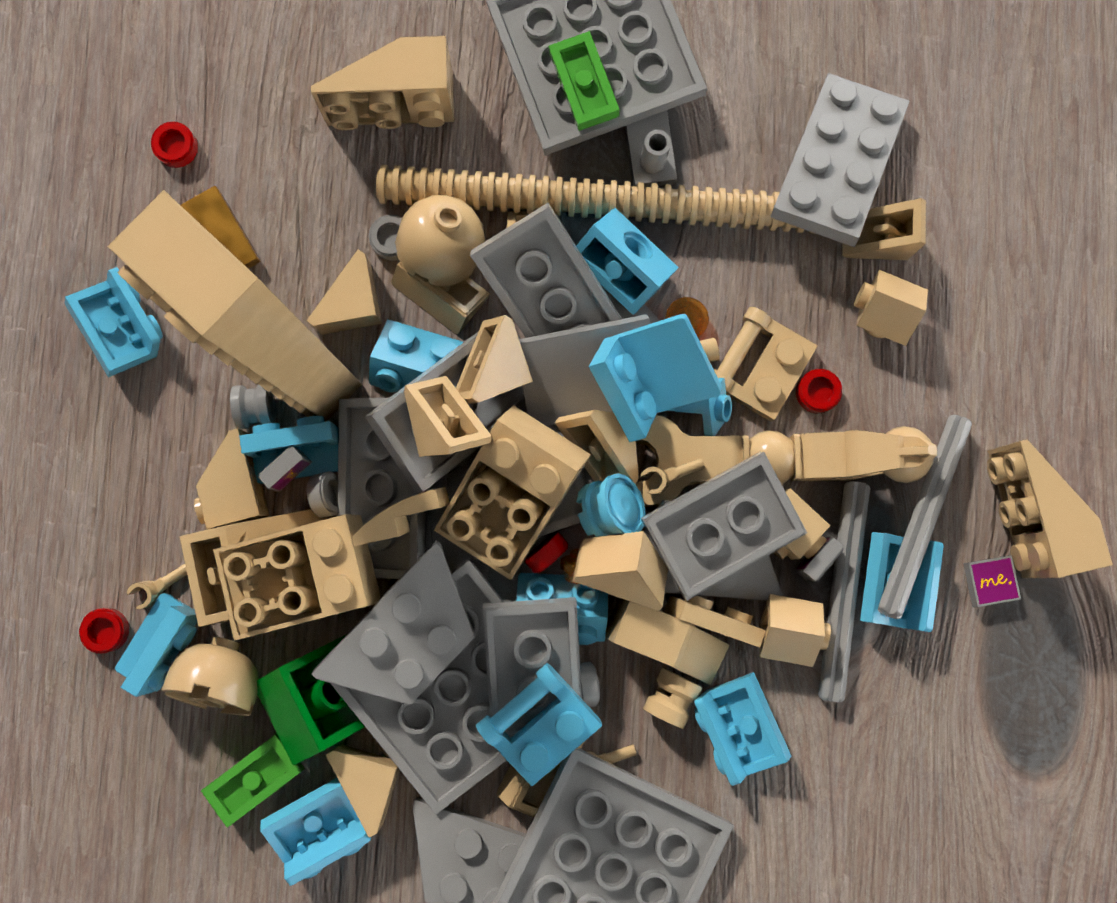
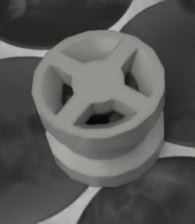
(252, 406)

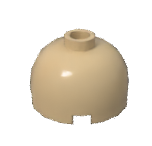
(438, 239)
(213, 677)

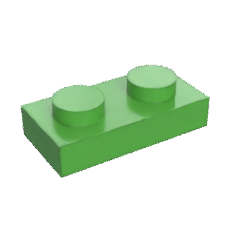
(584, 81)
(251, 781)

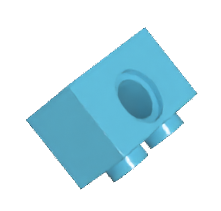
(625, 260)

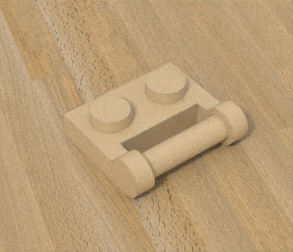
(774, 371)

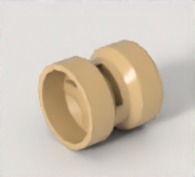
(672, 698)

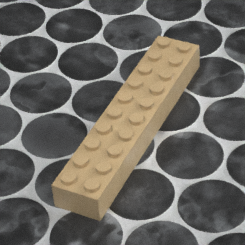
(228, 309)

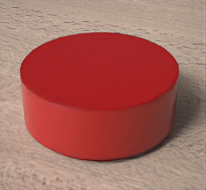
(174, 144)
(819, 391)
(546, 553)
(104, 630)

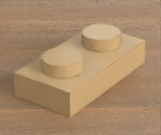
(732, 624)

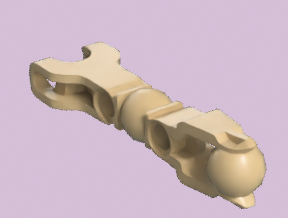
(828, 456)

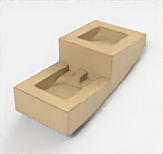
(393, 520)

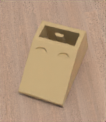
(391, 87)
(511, 491)
(1047, 520)
(202, 566)
(296, 576)

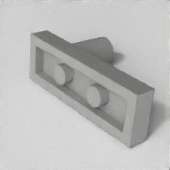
(651, 151)

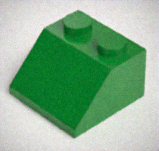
(306, 710)

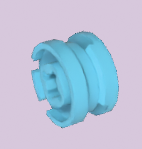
(611, 506)

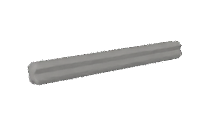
(924, 517)
(844, 592)

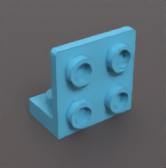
(653, 372)

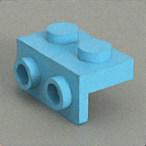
(115, 324)
(405, 354)
(311, 435)
(591, 603)
(921, 605)
(156, 644)
(741, 728)
(314, 832)

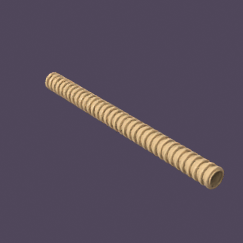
(582, 197)

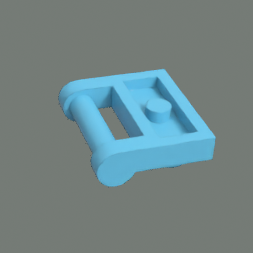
(549, 734)

